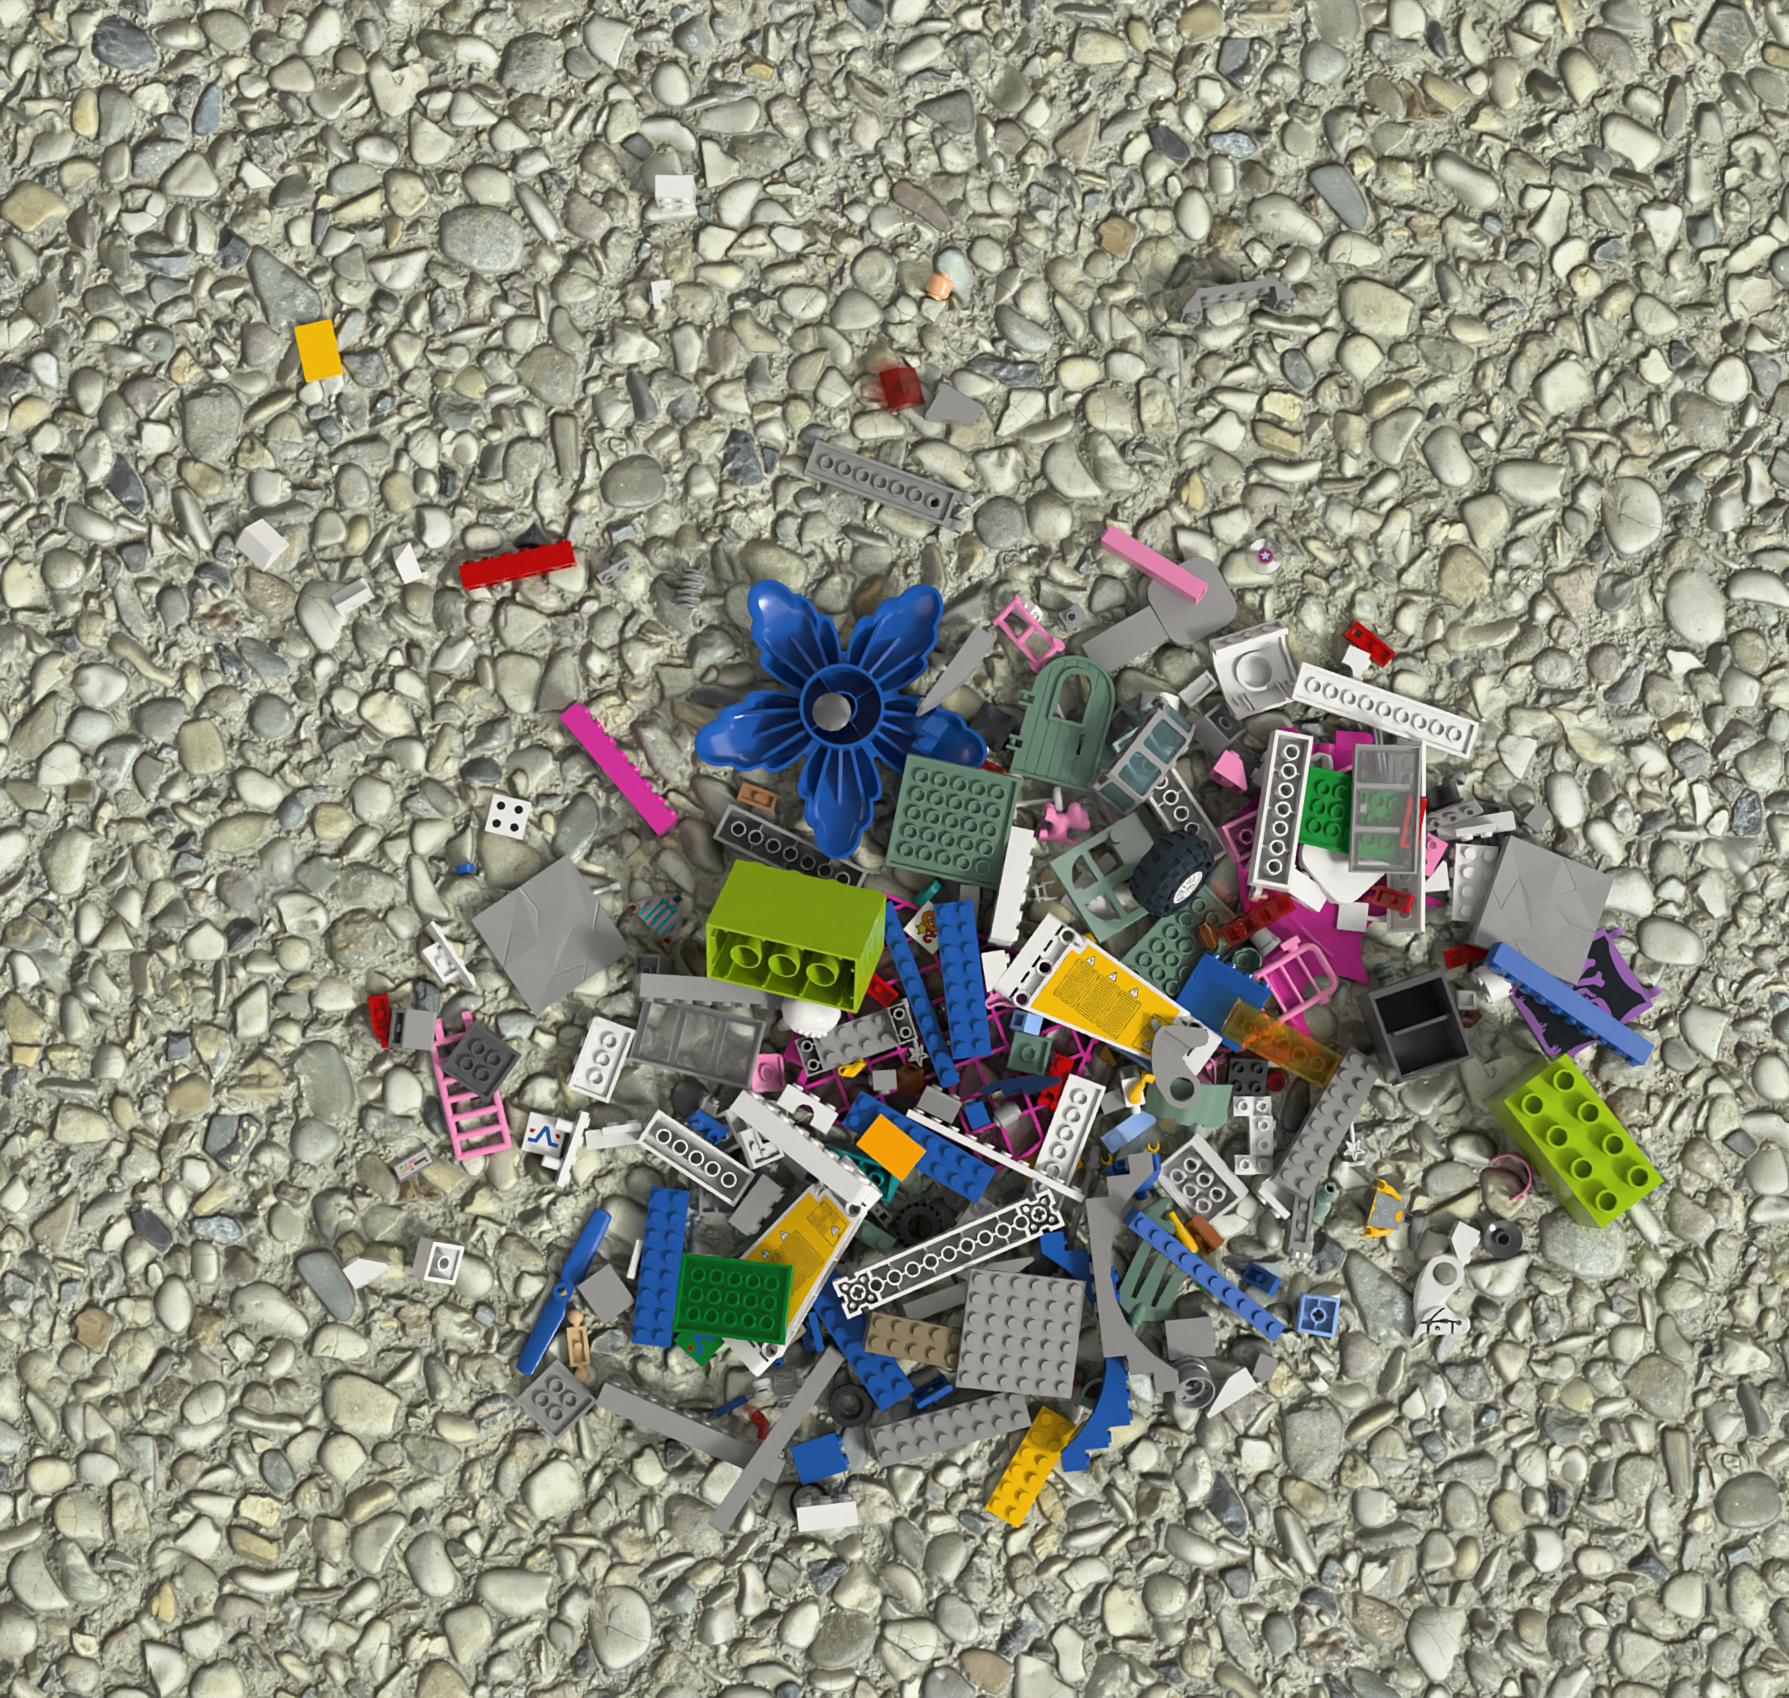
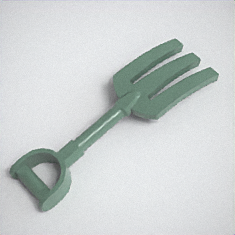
(1140, 1306)

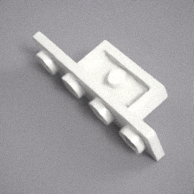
(1478, 826)
(444, 960)
(615, 1135)

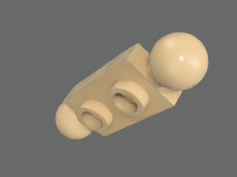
(578, 1345)

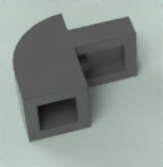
(1442, 795)

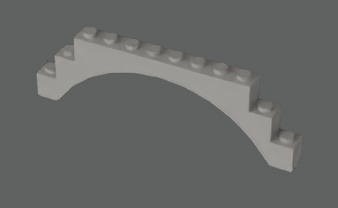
(1115, 1332)

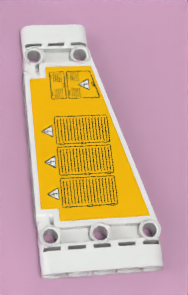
(1095, 994)
(812, 1239)

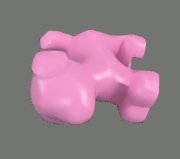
(1075, 818)

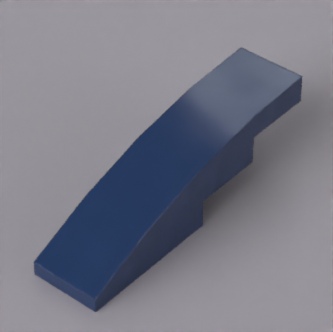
(1029, 1085)

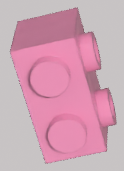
(1433, 851)

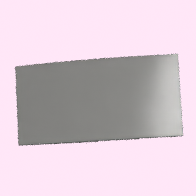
(1126, 640)

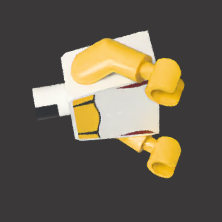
(1133, 1086)

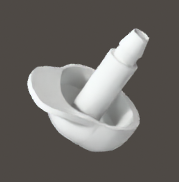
(807, 1017)

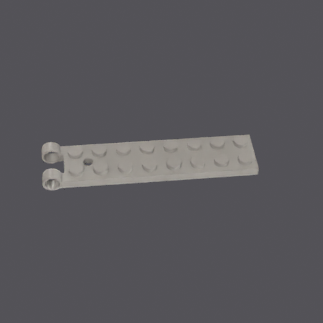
(885, 485)

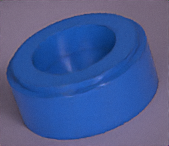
(464, 868)

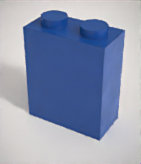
(819, 1457)

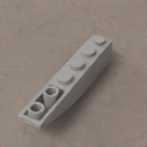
(958, 669)

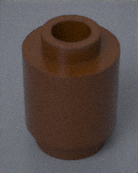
(1206, 935)

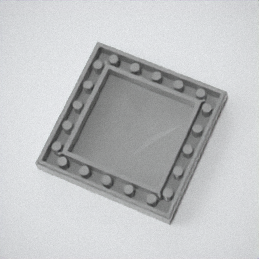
(1542, 908)
(551, 935)

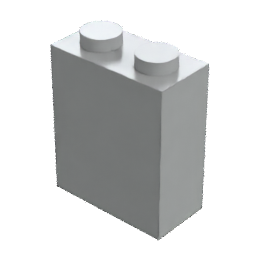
(607, 1294)
(1188, 1337)

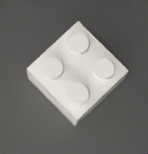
(675, 192)

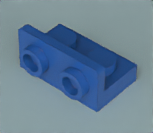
(812, 1337)

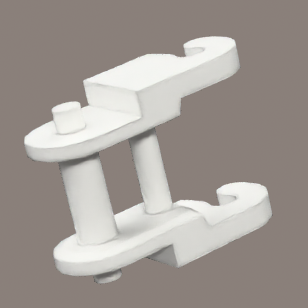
(1043, 885)

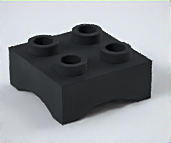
(993, 726)
(1247, 1075)

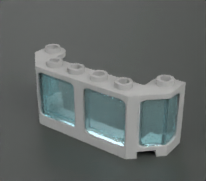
(1144, 758)

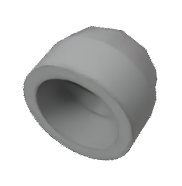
(1459, 776)

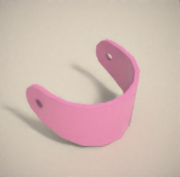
(1525, 1161)

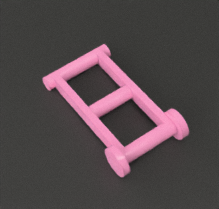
(1055, 643)

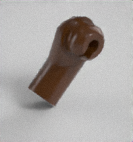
(1469, 1021)

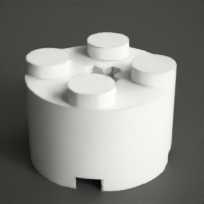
(1491, 985)

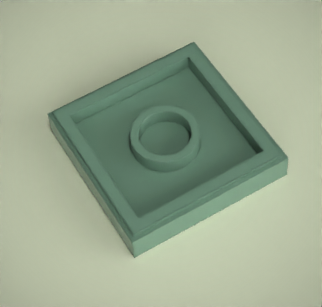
(1029, 1053)

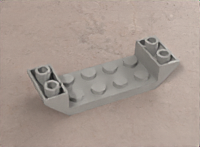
(1280, 297)
(857, 1039)

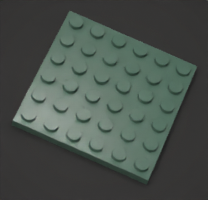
(953, 821)

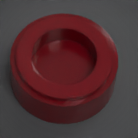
(1275, 1082)

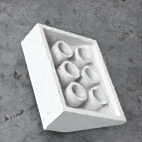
(1201, 1180)

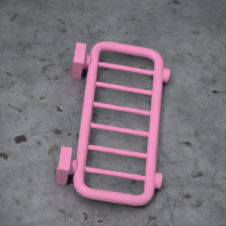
(1294, 951)

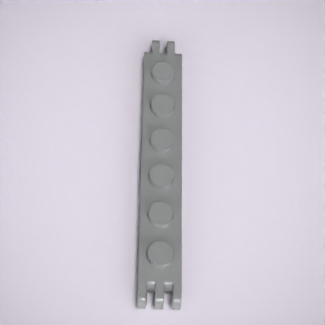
(1301, 1225)

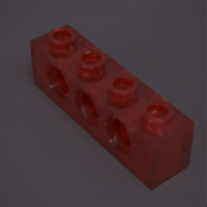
(1256, 919)

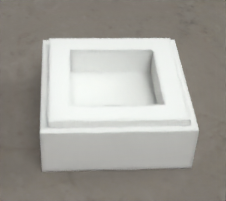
(1466, 999)

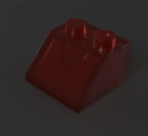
(901, 389)

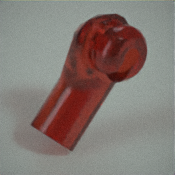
(762, 1423)

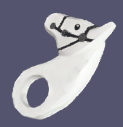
(1429, 1298)

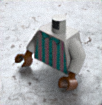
(660, 915)

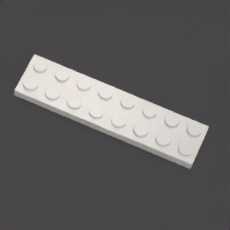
(1067, 1134)

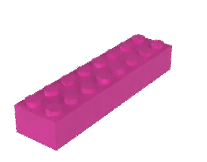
(615, 764)

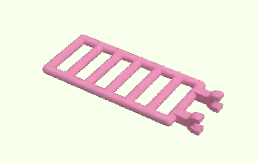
(446, 1100)

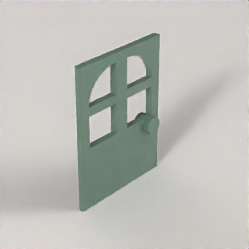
(1130, 841)

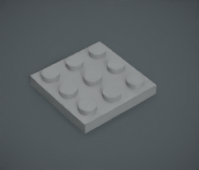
(556, 1400)

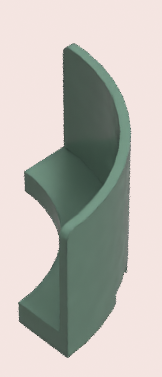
(1208, 1110)

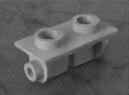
(607, 572)
(708, 1106)

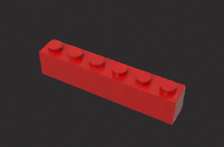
(517, 565)

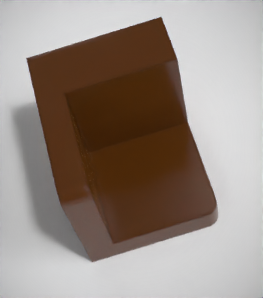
(910, 1079)

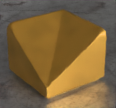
(1108, 1056)

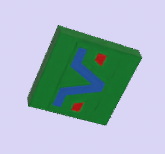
(699, 1347)

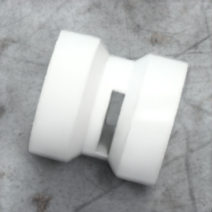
(761, 1384)

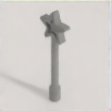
(917, 1052)

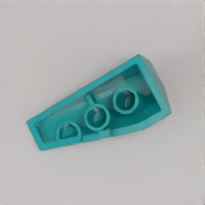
(872, 1169)

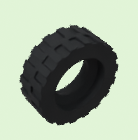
(847, 1390)

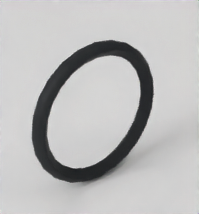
(799, 1487)

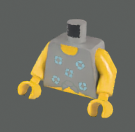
(1384, 1211)

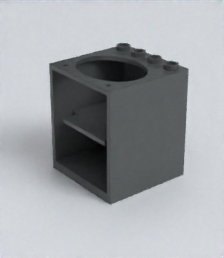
(1414, 1027)

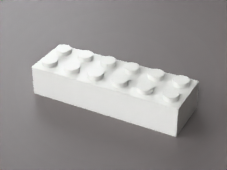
(1010, 892)
(696, 1158)

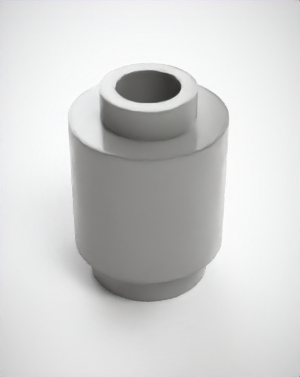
(1006, 1114)

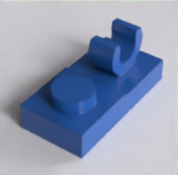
(707, 1125)
(931, 1392)

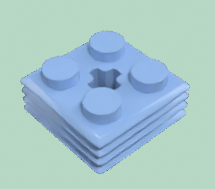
(1323, 1325)

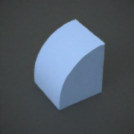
(1026, 1022)

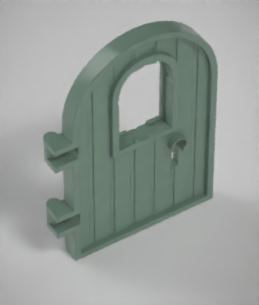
(1051, 741)

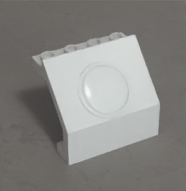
(1254, 668)

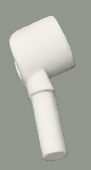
(1344, 1166)

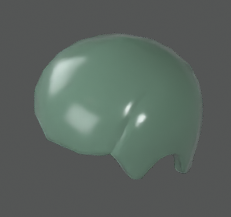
(1246, 959)

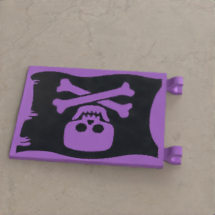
(1604, 982)

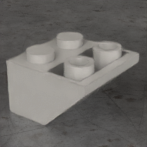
(412, 1029)
(939, 1104)

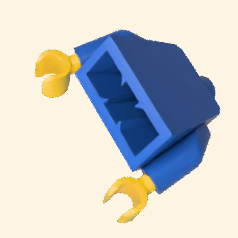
(1119, 1169)

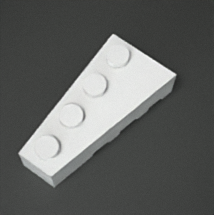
(1304, 890)

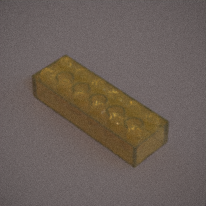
(1281, 1043)

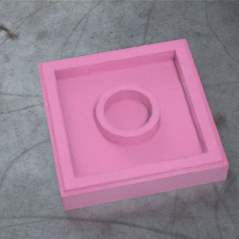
(769, 1074)

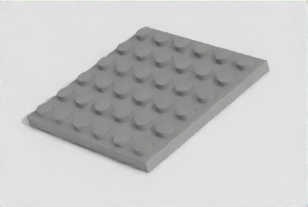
(1020, 1333)

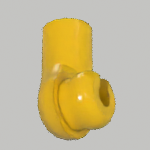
(851, 1070)

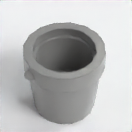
(1265, 941)

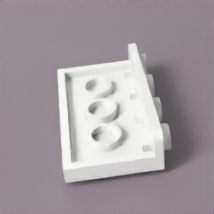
(1469, 879)
(600, 1059)

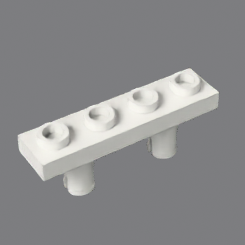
(569, 1157)

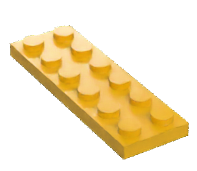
(1030, 1466)

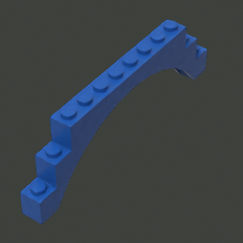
(1112, 1403)

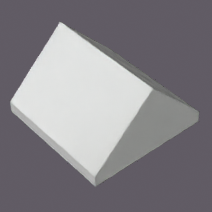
(261, 544)

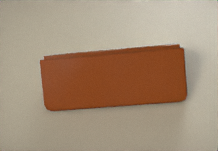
(1203, 1234)

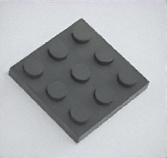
(481, 1062)

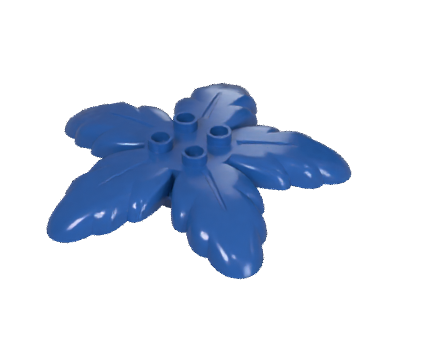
(806, 657)

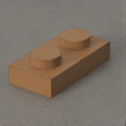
(757, 797)

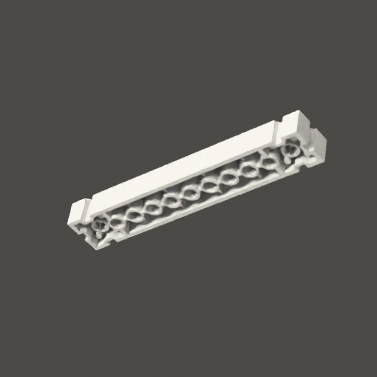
(948, 1252)

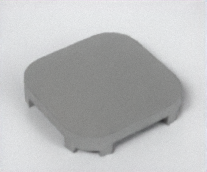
(1189, 622)

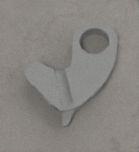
(1168, 1048)

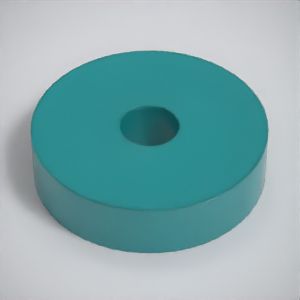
(927, 892)

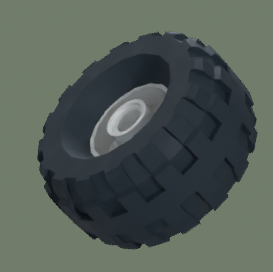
(1172, 873)

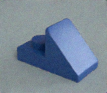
(929, 735)
(1261, 1278)

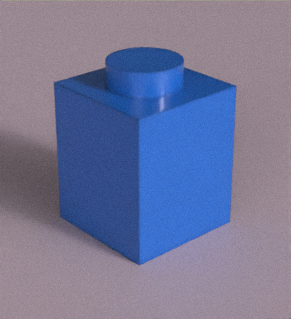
(976, 1114)

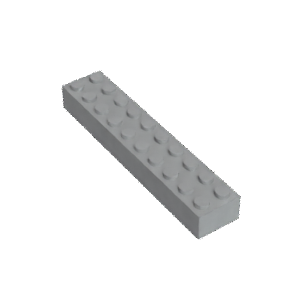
(683, 1426)

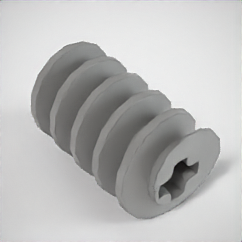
(689, 591)

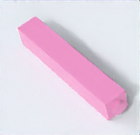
(1153, 564)

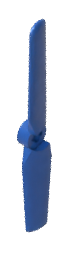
(572, 1273)

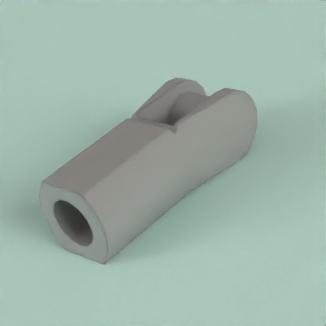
(876, 1210)

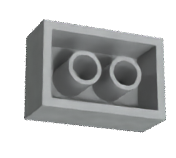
(758, 1205)

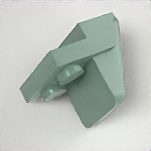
(1155, 1211)

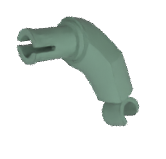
(1323, 1201)

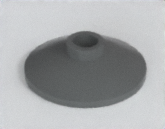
(1511, 1244)

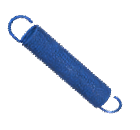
(730, 1406)

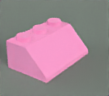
(1229, 773)

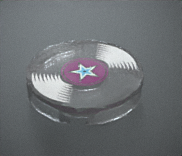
(1264, 556)

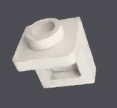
(655, 295)
(1032, 608)
(1322, 761)

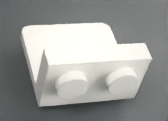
(1276, 1198)

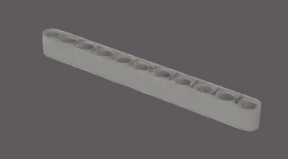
(776, 1440)

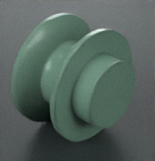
(1383, 971)

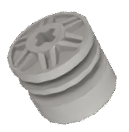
(1195, 1383)

